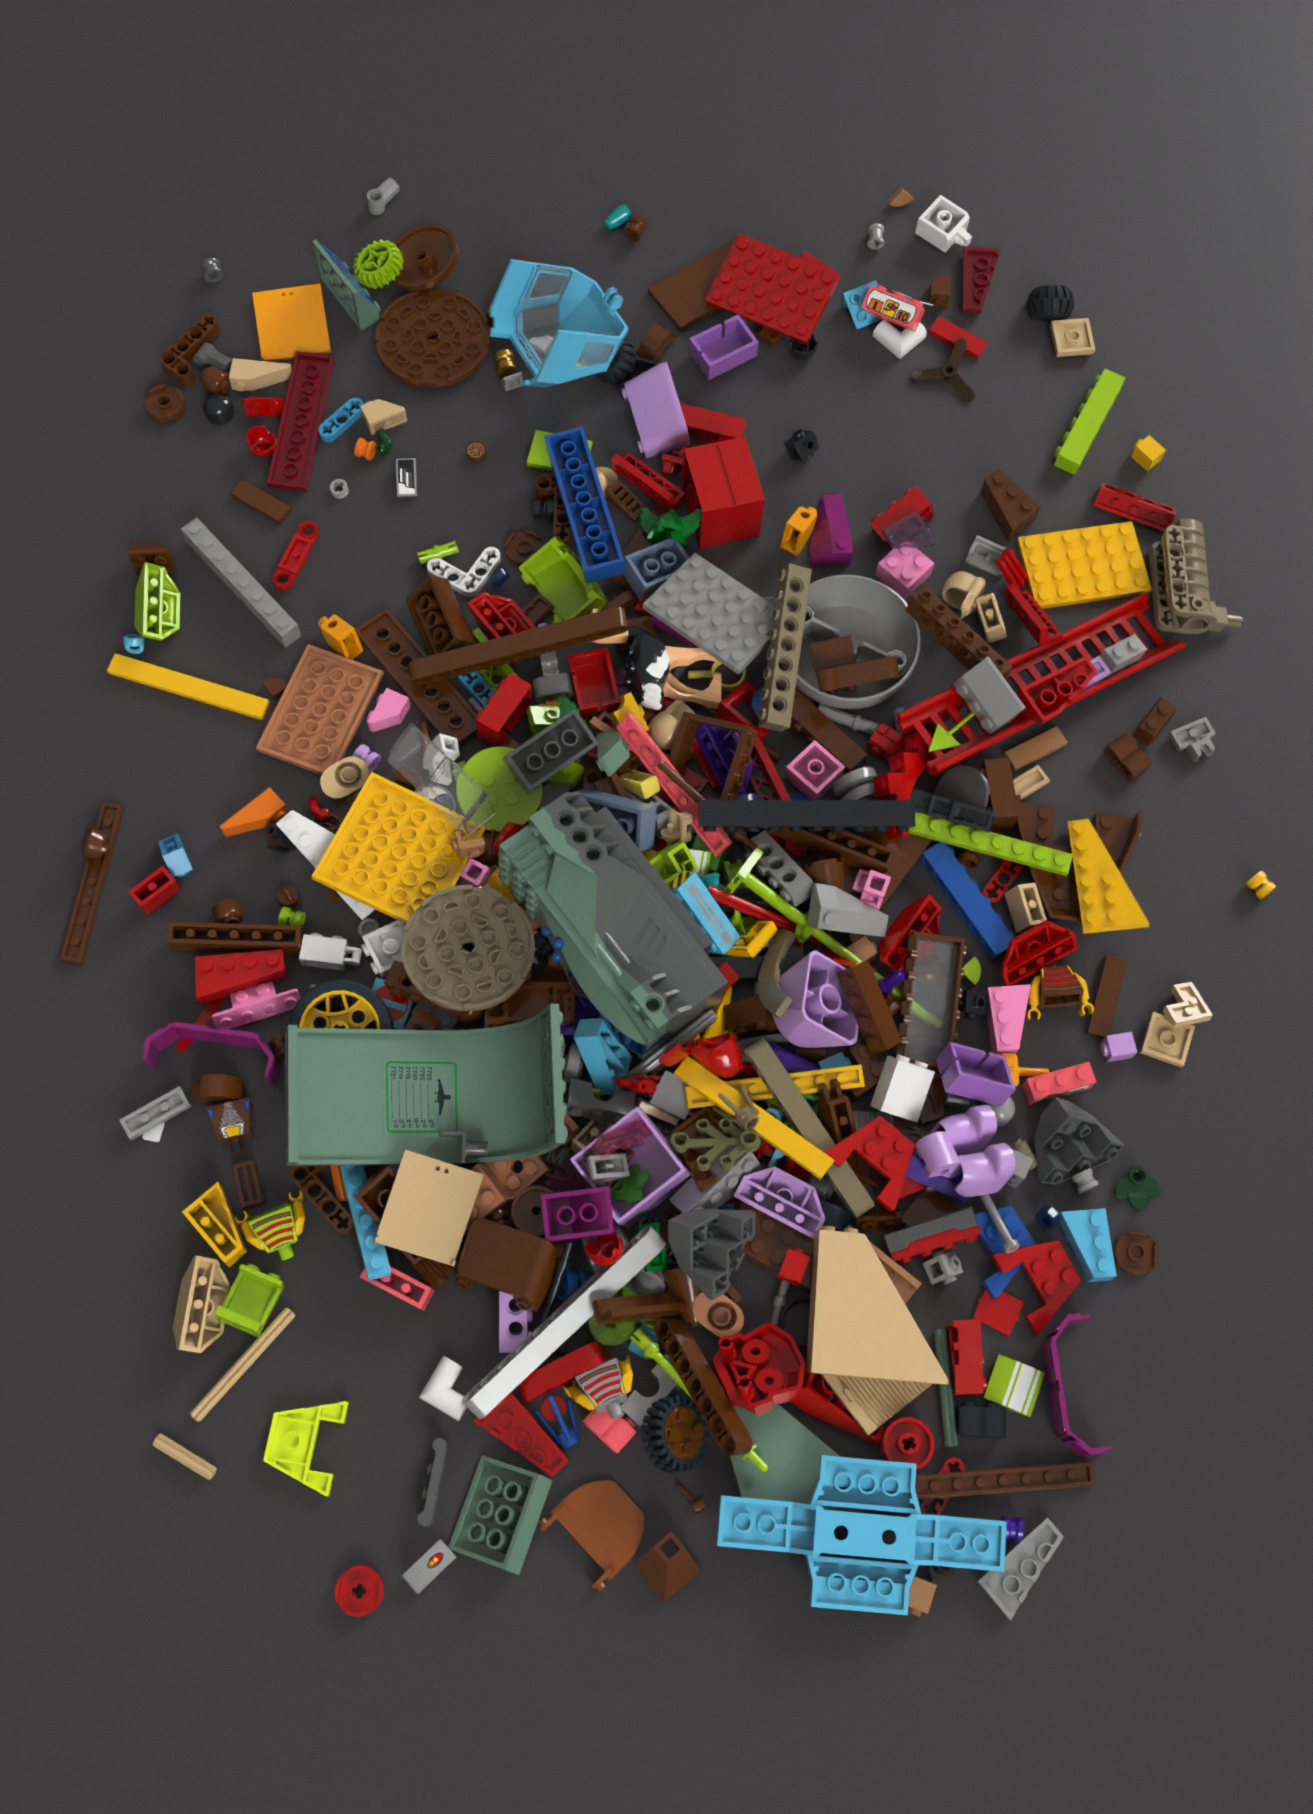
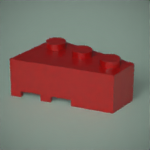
(912, 501)
(966, 1357)

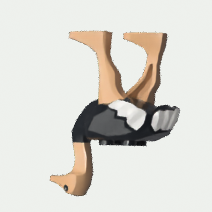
(650, 667)

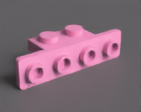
(254, 1005)

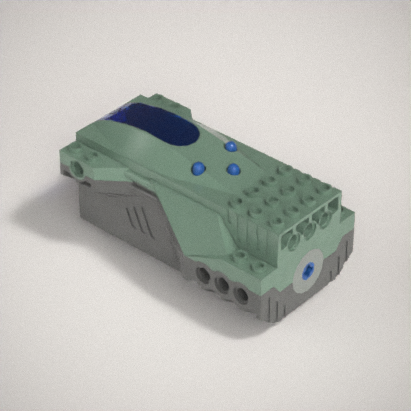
(611, 923)

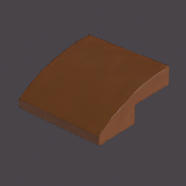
(926, 1207)

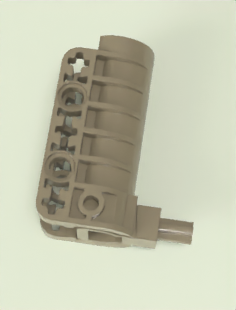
(1185, 583)

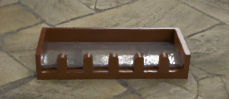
(930, 996)

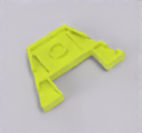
(294, 1440)

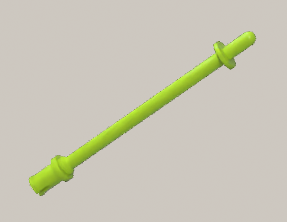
(651, 1350)

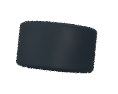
(835, 1215)

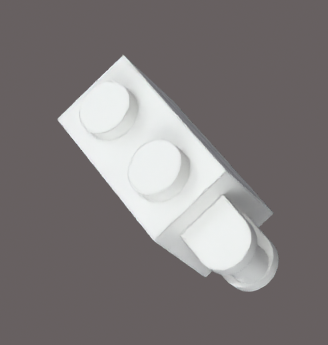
(328, 952)

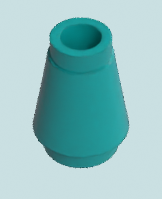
(619, 216)

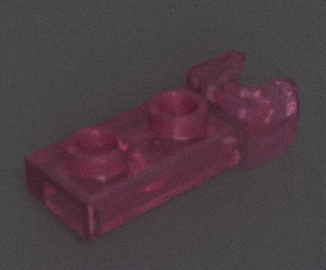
(623, 1138)

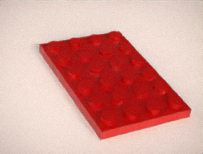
(773, 288)

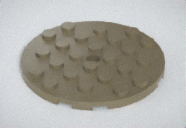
(459, 978)

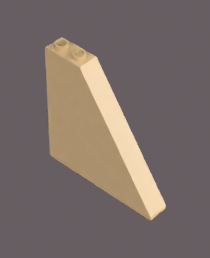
(860, 1318)

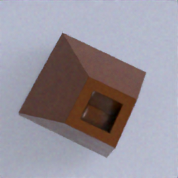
(150, 553)
(667, 1566)

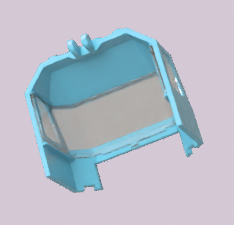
(557, 321)

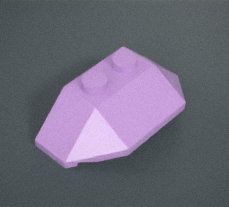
(783, 1199)

